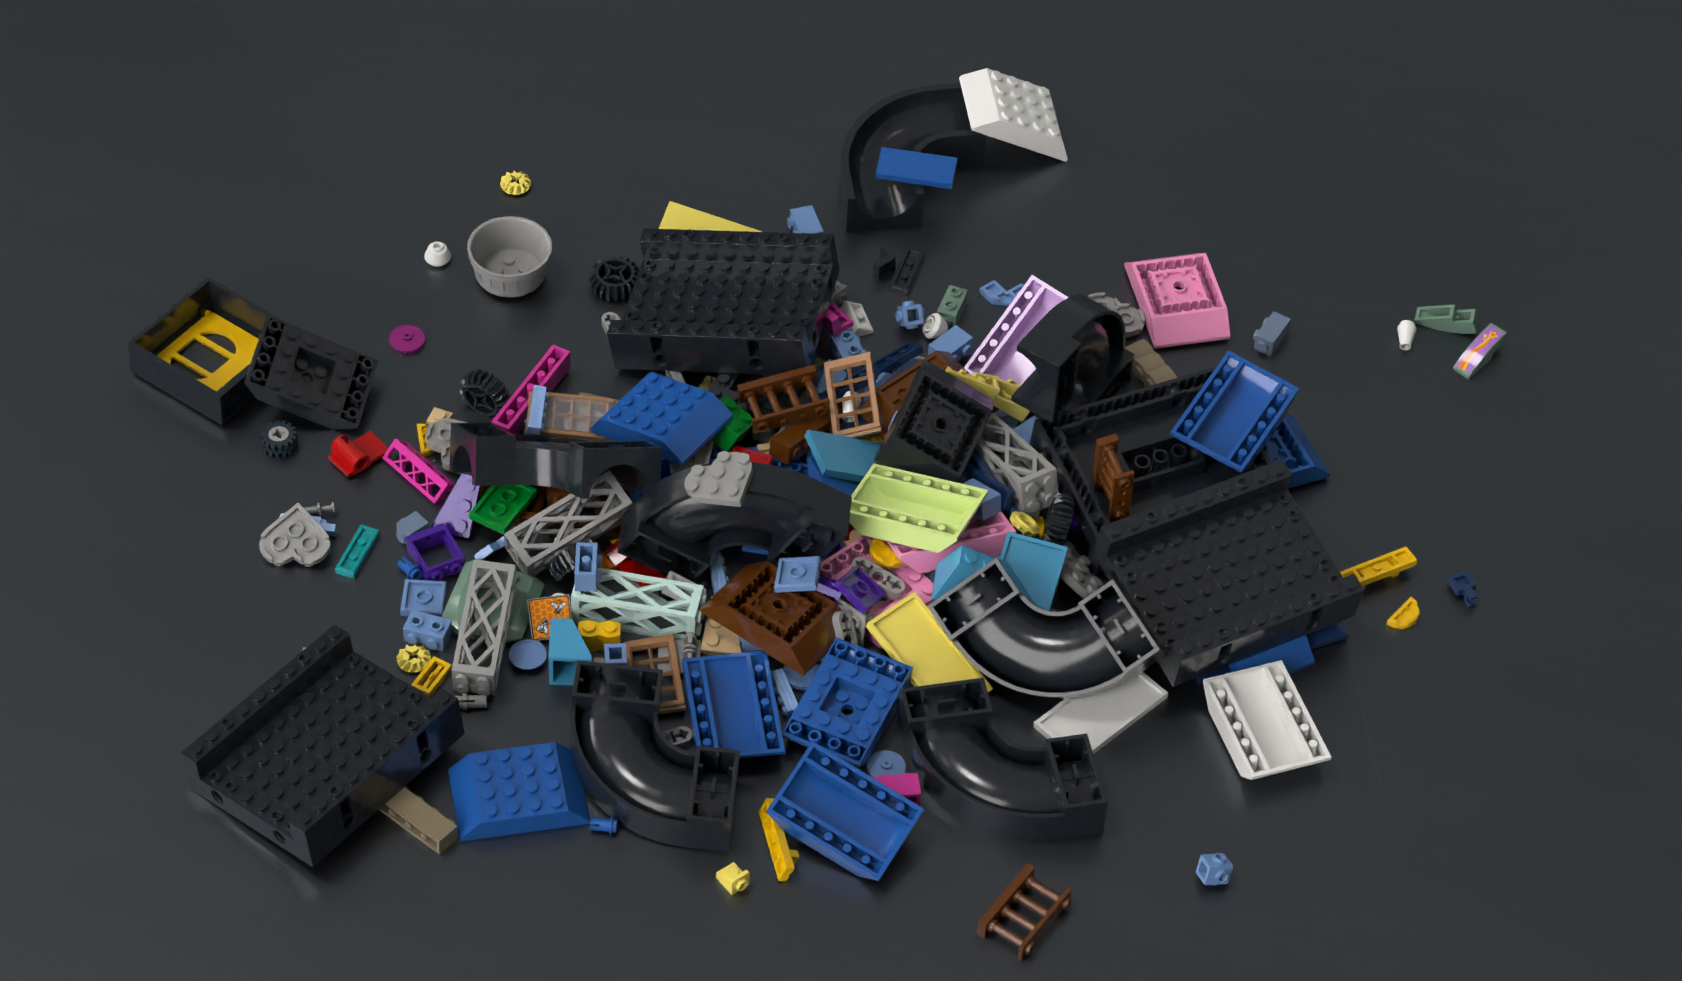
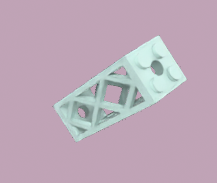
(682, 612)

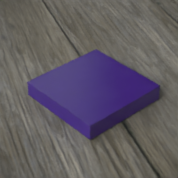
(859, 589)

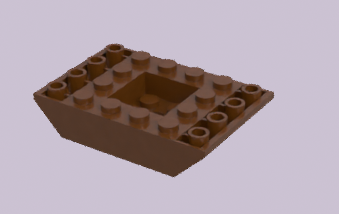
(793, 635)

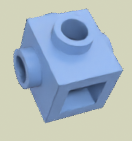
(917, 314)
(1214, 869)

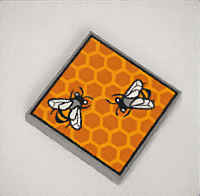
(542, 610)

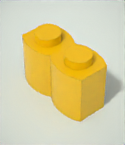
(598, 634)

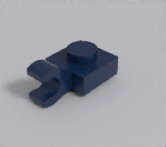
(1464, 584)

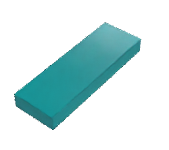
(357, 551)

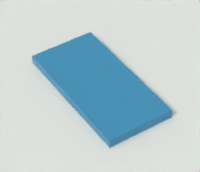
(842, 455)
(1036, 565)

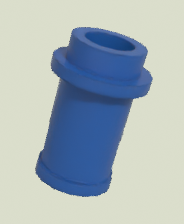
(413, 571)
(604, 824)

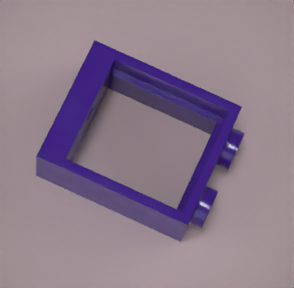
(436, 535)

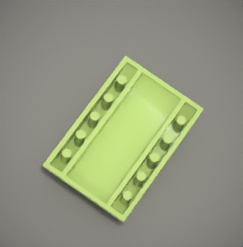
(913, 508)

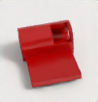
(356, 455)

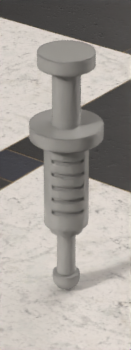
(319, 509)

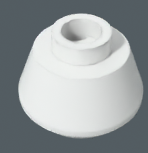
(437, 254)
(934, 326)

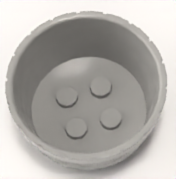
(509, 255)

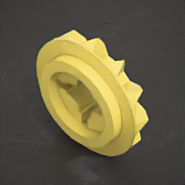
(513, 187)
(1024, 523)
(414, 665)

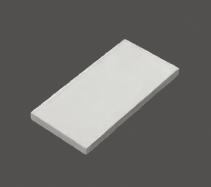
(1102, 714)

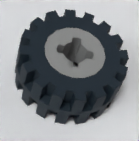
(279, 439)

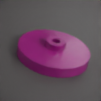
(407, 339)

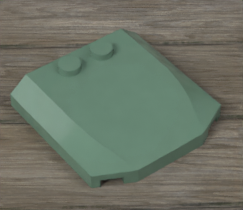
(527, 588)

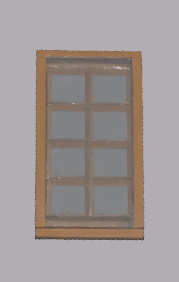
(572, 415)

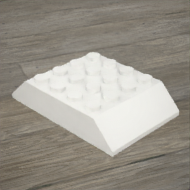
(1012, 111)
(1263, 721)

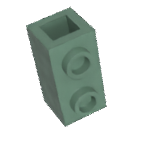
(953, 305)

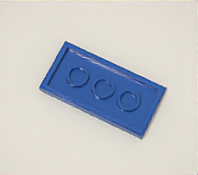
(916, 168)

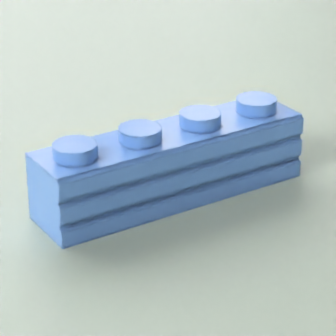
(536, 411)
(717, 572)
(784, 693)

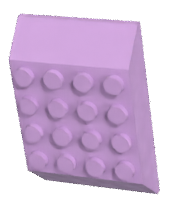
(999, 349)

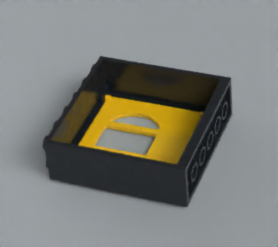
(203, 311)

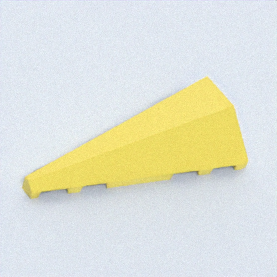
(996, 389)

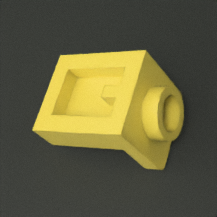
(733, 878)

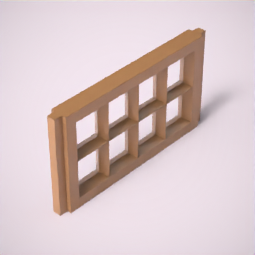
(847, 363)
(656, 642)

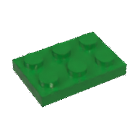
(502, 506)

